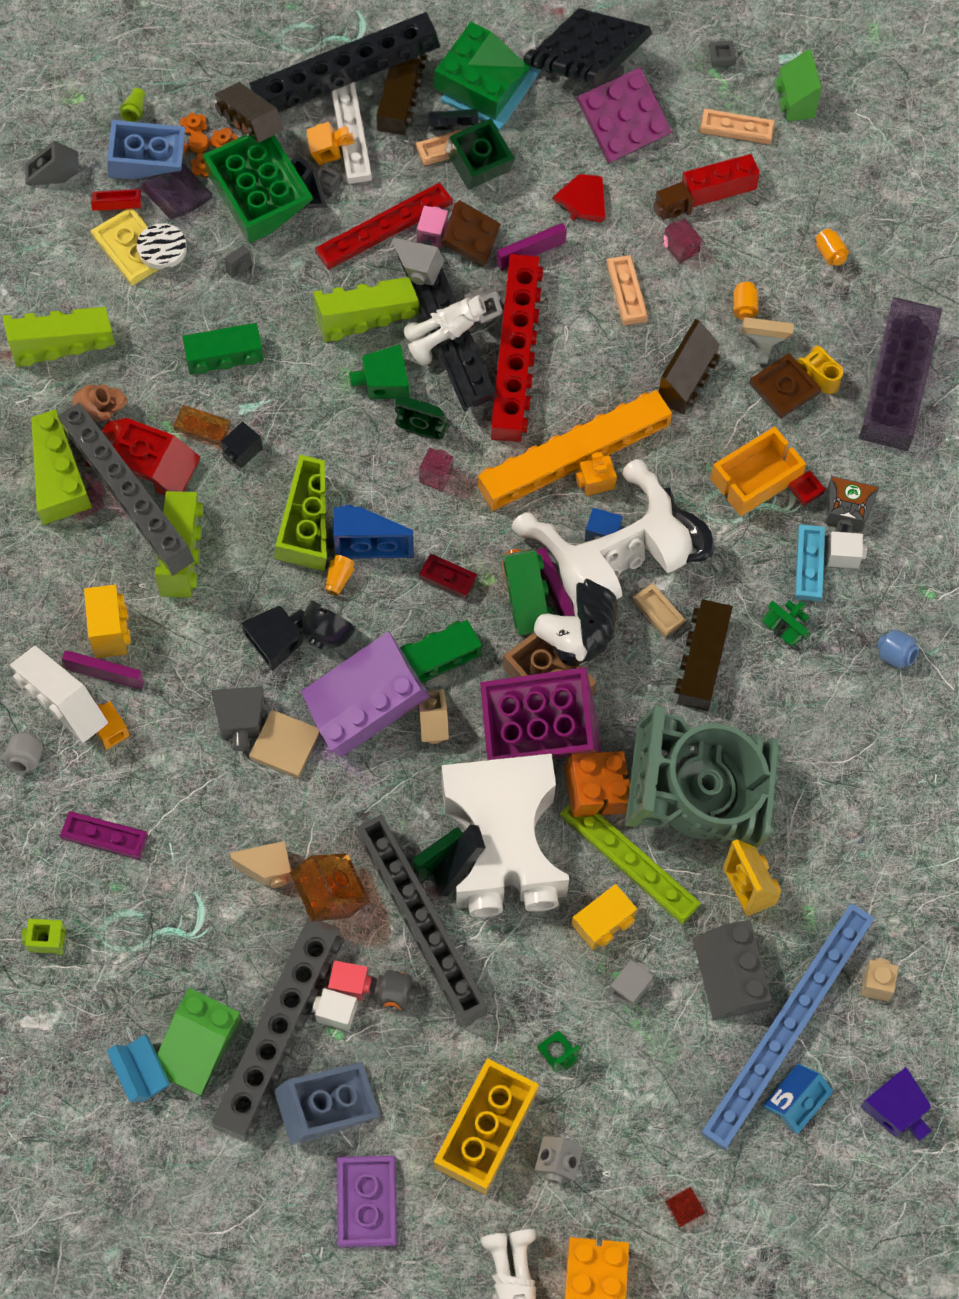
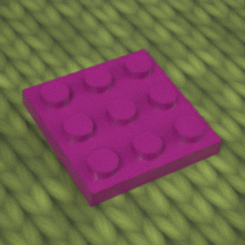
(624, 115)

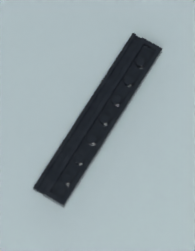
(458, 355)

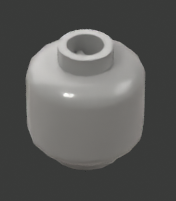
(23, 752)

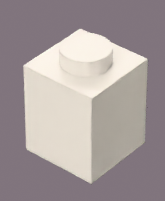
(845, 550)
(335, 1009)

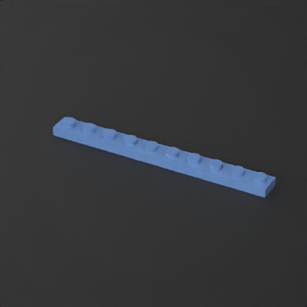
(787, 1027)

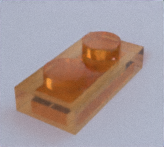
(202, 425)

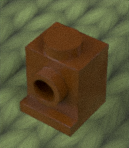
(673, 201)

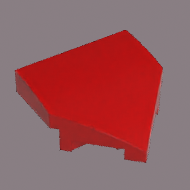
(583, 198)

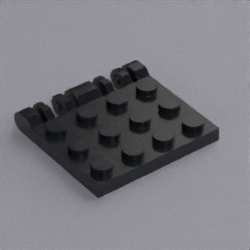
(588, 46)

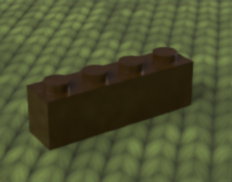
(400, 95)
(248, 112)
(704, 655)

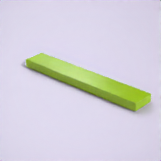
(634, 864)

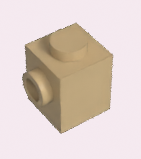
(879, 979)

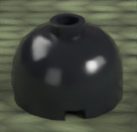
(325, 627)

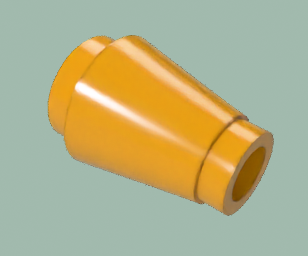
(338, 574)

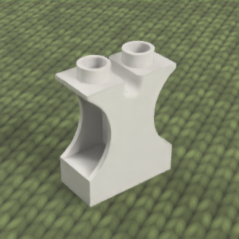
(506, 804)

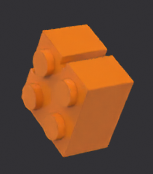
(594, 779)

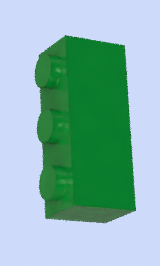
(223, 348)
(525, 588)
(443, 650)

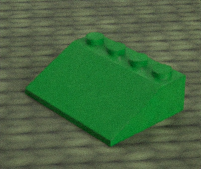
(257, 184)

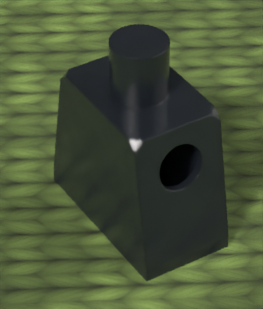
(274, 634)

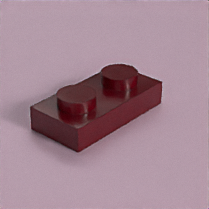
(448, 576)

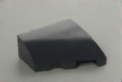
(448, 119)

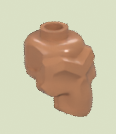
(100, 401)

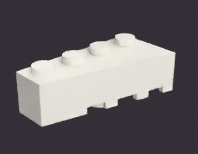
(58, 693)

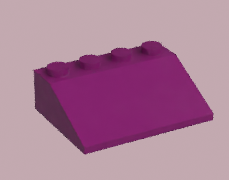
(540, 715)

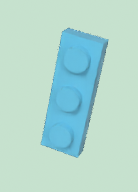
(810, 563)

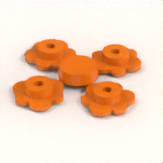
(199, 142)

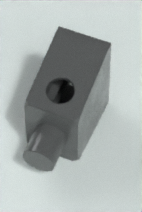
(239, 714)

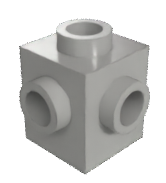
(491, 301)
(558, 1159)

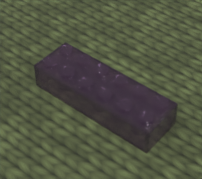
(900, 374)

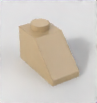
(434, 718)
(264, 864)

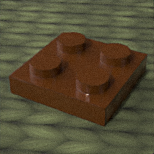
(470, 233)
(785, 386)

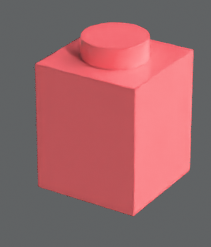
(350, 979)

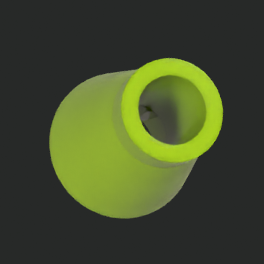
(133, 106)

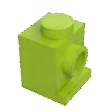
(40, 927)

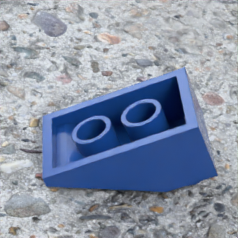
(369, 535)

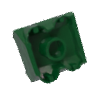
(420, 418)

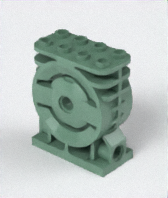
(665, 796)

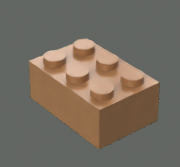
(536, 657)

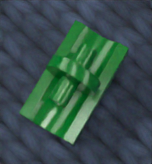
(796, 630)

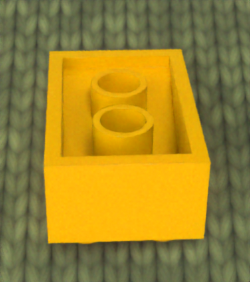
(750, 878)

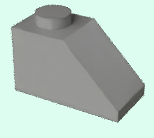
(420, 260)

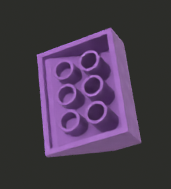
(364, 695)

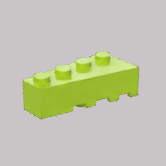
(364, 307)
(57, 335)
(57, 478)
(183, 513)
(304, 519)

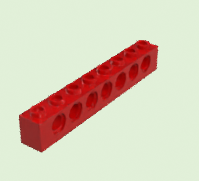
(507, 426)

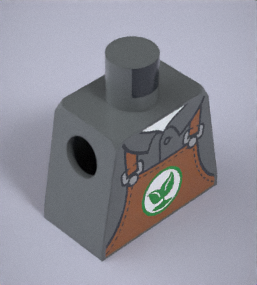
(849, 504)

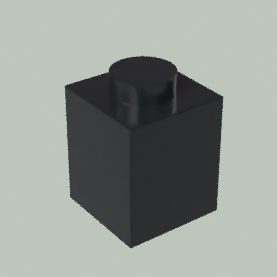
(241, 445)

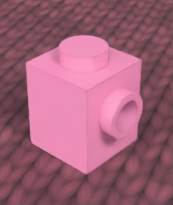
(432, 225)

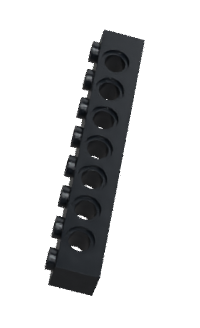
(348, 63)

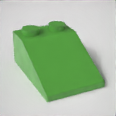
(197, 1041)

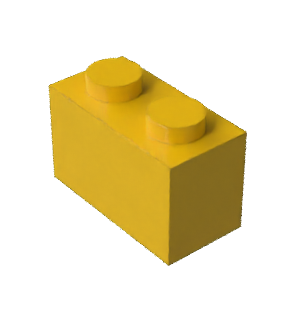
(605, 917)

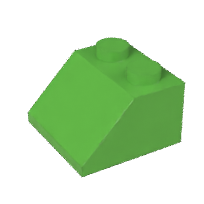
(799, 87)

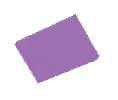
(366, 1201)

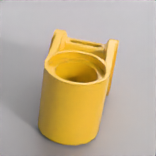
(820, 367)

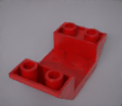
(152, 454)

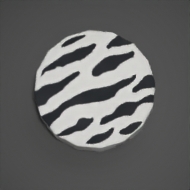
(161, 246)

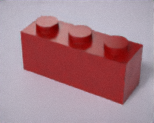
(722, 179)

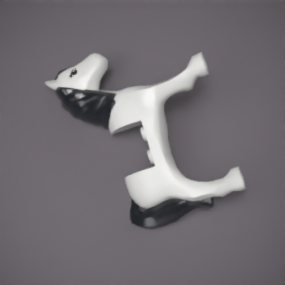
(592, 567)

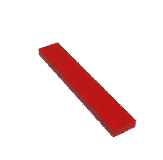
(381, 226)

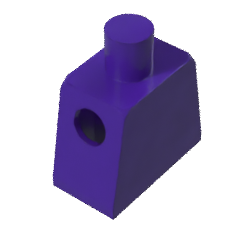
(899, 1106)

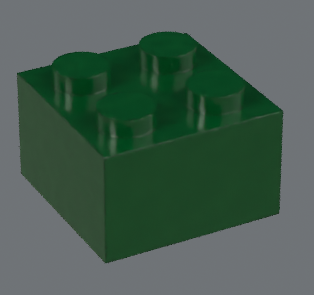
(479, 153)

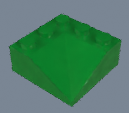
(480, 71)

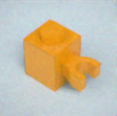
(326, 142)
(596, 475)

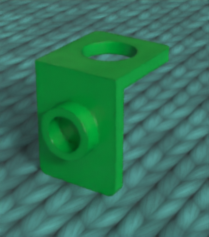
(564, 1062)

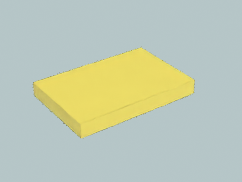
(119, 242)

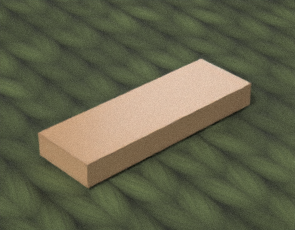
(737, 126)
(627, 290)

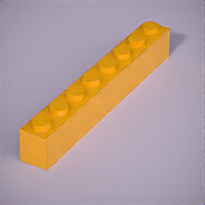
(563, 453)

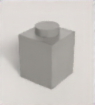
(631, 983)

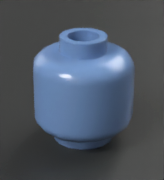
(898, 649)

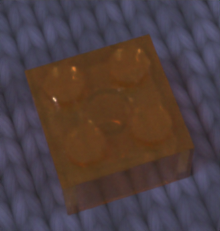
(329, 887)

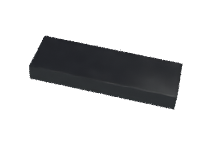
(459, 860)

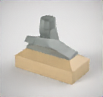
(766, 335)

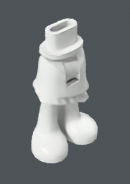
(453, 322)
(506, 1285)

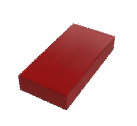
(116, 199)

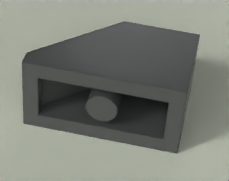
(52, 165)

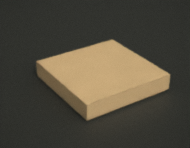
(285, 744)

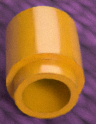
(831, 247)
(745, 300)

